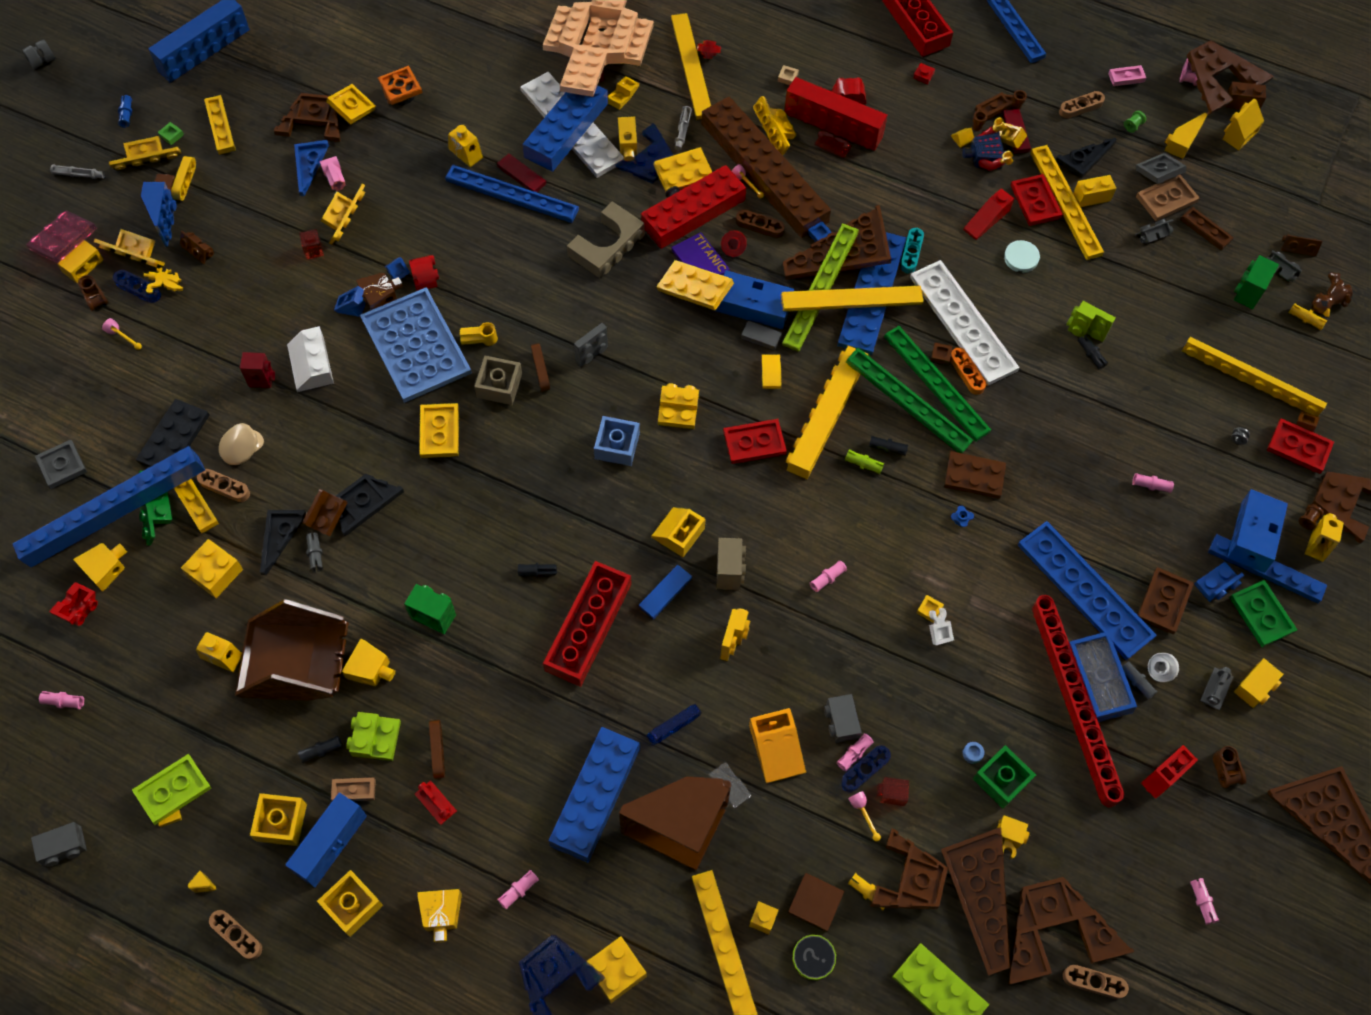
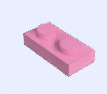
(1127, 75)

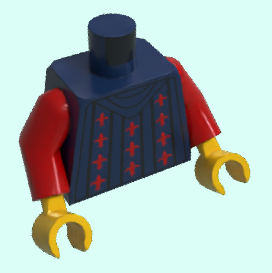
(988, 149)

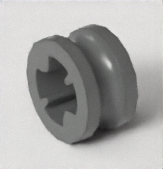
(1240, 436)

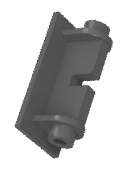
(1161, 227)
(1290, 269)
(1217, 687)

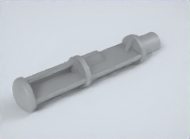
(682, 128)
(72, 171)

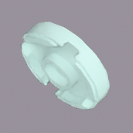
(1021, 256)

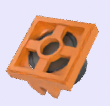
(400, 86)

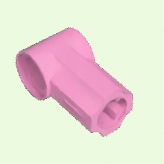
(332, 169)

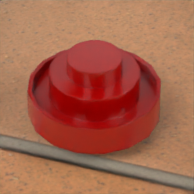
(708, 49)
(733, 243)

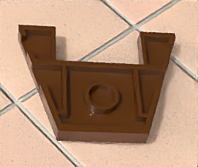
(311, 110)
(1339, 496)
(920, 881)

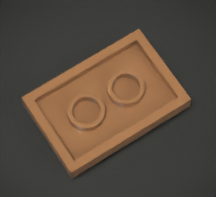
(1167, 197)

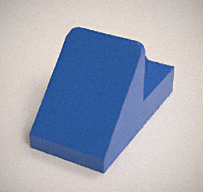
(351, 302)

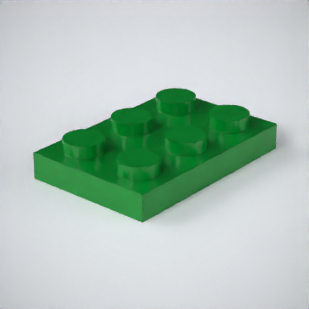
(1263, 613)

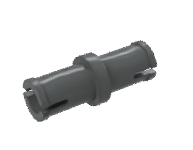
(314, 552)
(1138, 680)

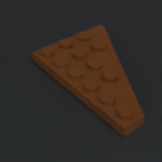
(867, 250)
(1333, 814)

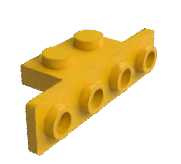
(775, 124)
(143, 151)
(338, 212)
(133, 244)

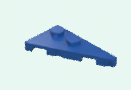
(308, 161)

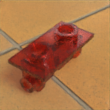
(834, 145)

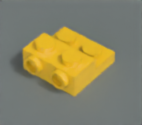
(678, 406)
(736, 631)

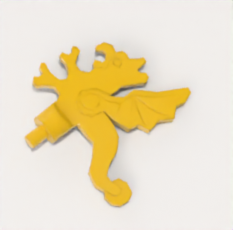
(168, 280)

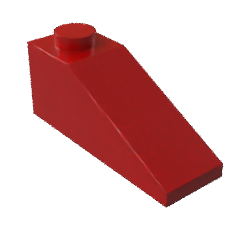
(989, 214)
(1169, 772)

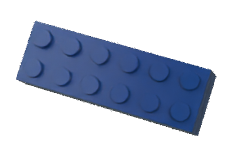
(199, 39)
(563, 127)
(594, 795)

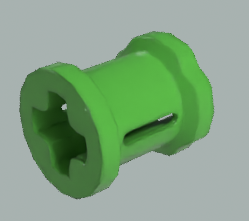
(1138, 118)

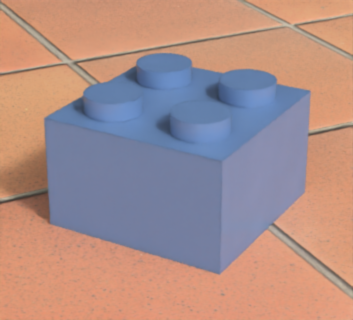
(616, 440)

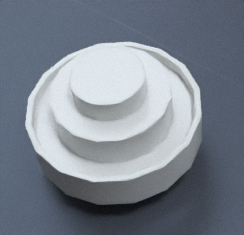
(1163, 667)

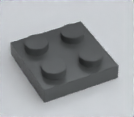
(1161, 168)
(591, 344)
(61, 464)

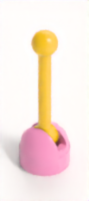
(740, 173)
(111, 327)
(859, 801)

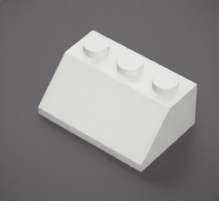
(309, 360)

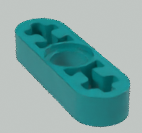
(913, 256)

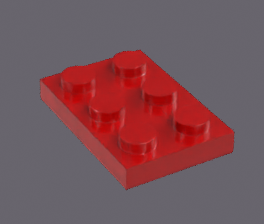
(1036, 200)
(754, 441)
(1300, 446)

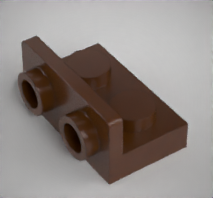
(324, 512)

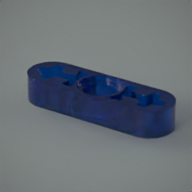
(132, 280)
(674, 724)
(851, 774)

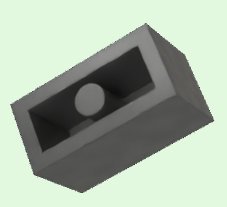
(843, 718)
(59, 844)

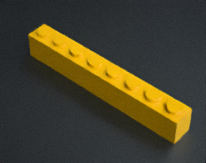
(823, 417)

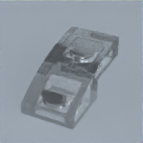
(738, 791)

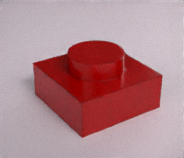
(924, 73)

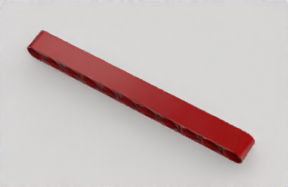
(1074, 707)

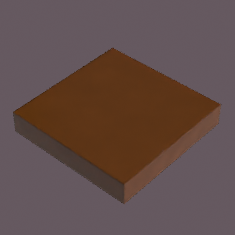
(816, 902)

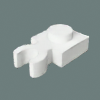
(941, 630)

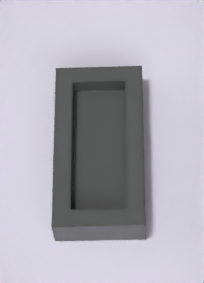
(761, 335)

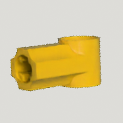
(478, 334)

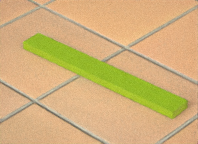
(823, 281)

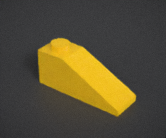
(1183, 136)

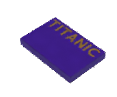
(701, 254)

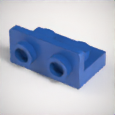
(1218, 582)

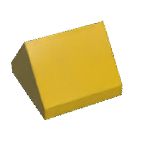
(963, 137)
(201, 883)

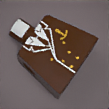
(379, 289)

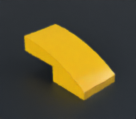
(624, 91)
(771, 372)

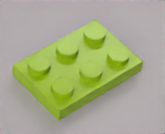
(171, 789)

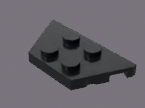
(364, 500)

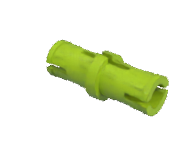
(864, 461)

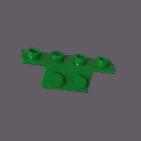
(154, 512)

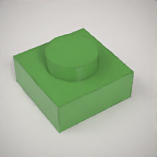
(170, 133)

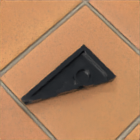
(1083, 160)
(278, 532)

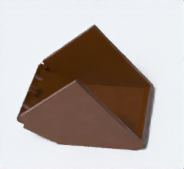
(292, 653)
(678, 818)

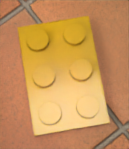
(682, 169)
(439, 430)

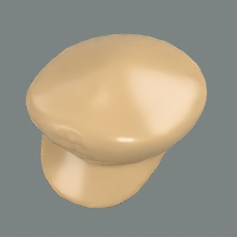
(239, 444)

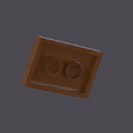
(975, 475)
(1165, 600)

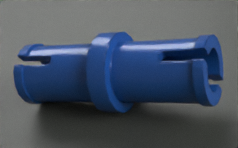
(125, 111)

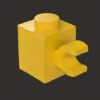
(1013, 834)

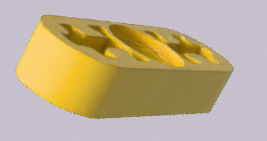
(183, 178)

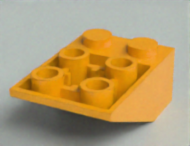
(777, 745)

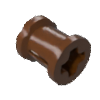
(1311, 516)

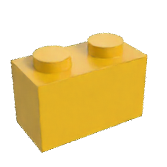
(1094, 190)
(80, 261)
(1258, 683)

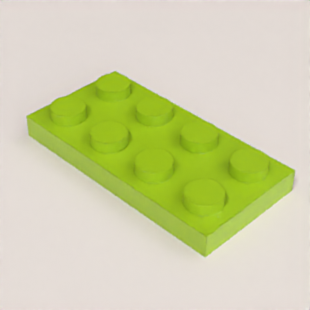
(937, 985)

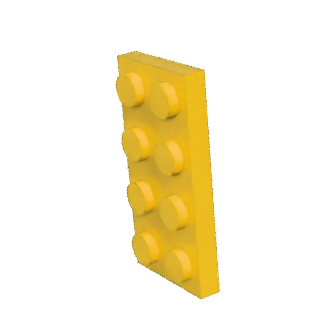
(695, 285)

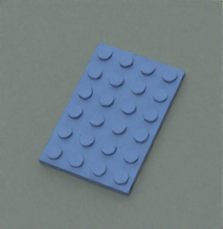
(415, 344)

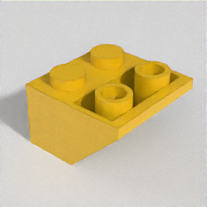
(1244, 125)
(679, 530)

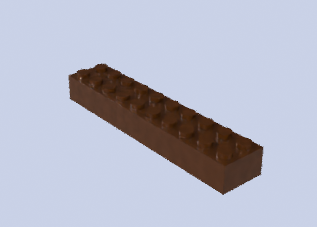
(765, 166)

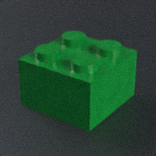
(1255, 281)
(430, 608)
(1004, 777)

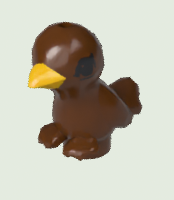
(1335, 295)

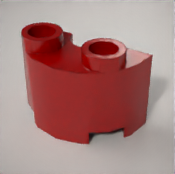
(851, 88)
(423, 272)
(76, 605)

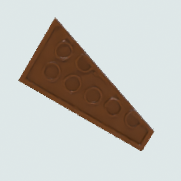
(980, 884)

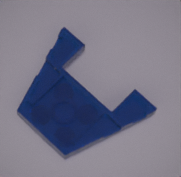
(642, 165)
(551, 966)

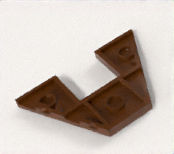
(1213, 59)
(1051, 905)

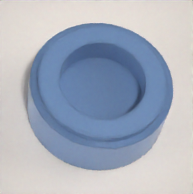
(973, 752)

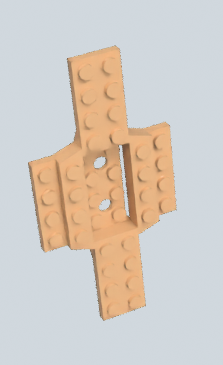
(620, 42)

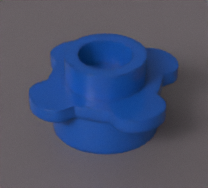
(963, 522)

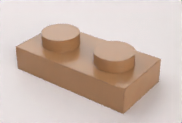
(354, 788)

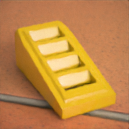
(1016, 138)

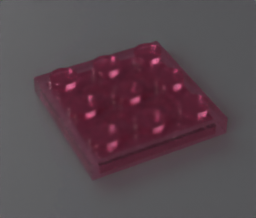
(61, 236)

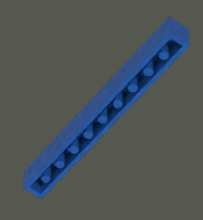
(108, 507)

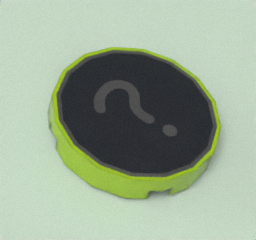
(814, 957)

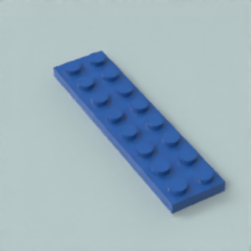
(864, 323)
(1086, 590)

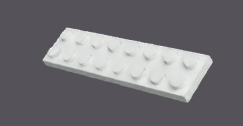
(593, 146)
(964, 322)

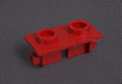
(435, 802)

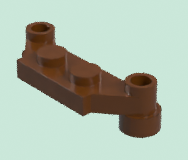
(995, 106)

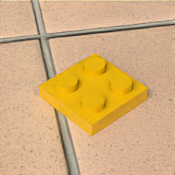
(351, 104)

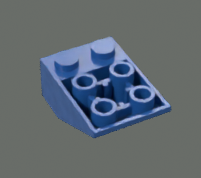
(160, 207)

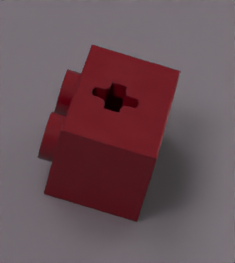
(257, 370)

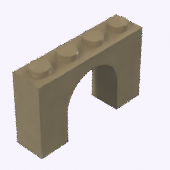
(601, 259)

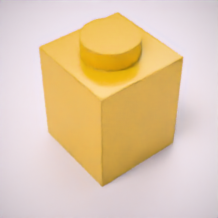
(763, 918)

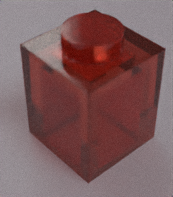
(311, 244)
(893, 791)

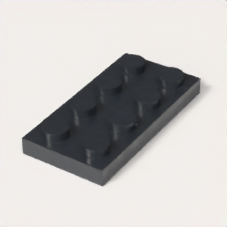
(173, 432)

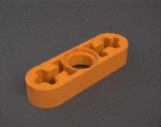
(968, 378)

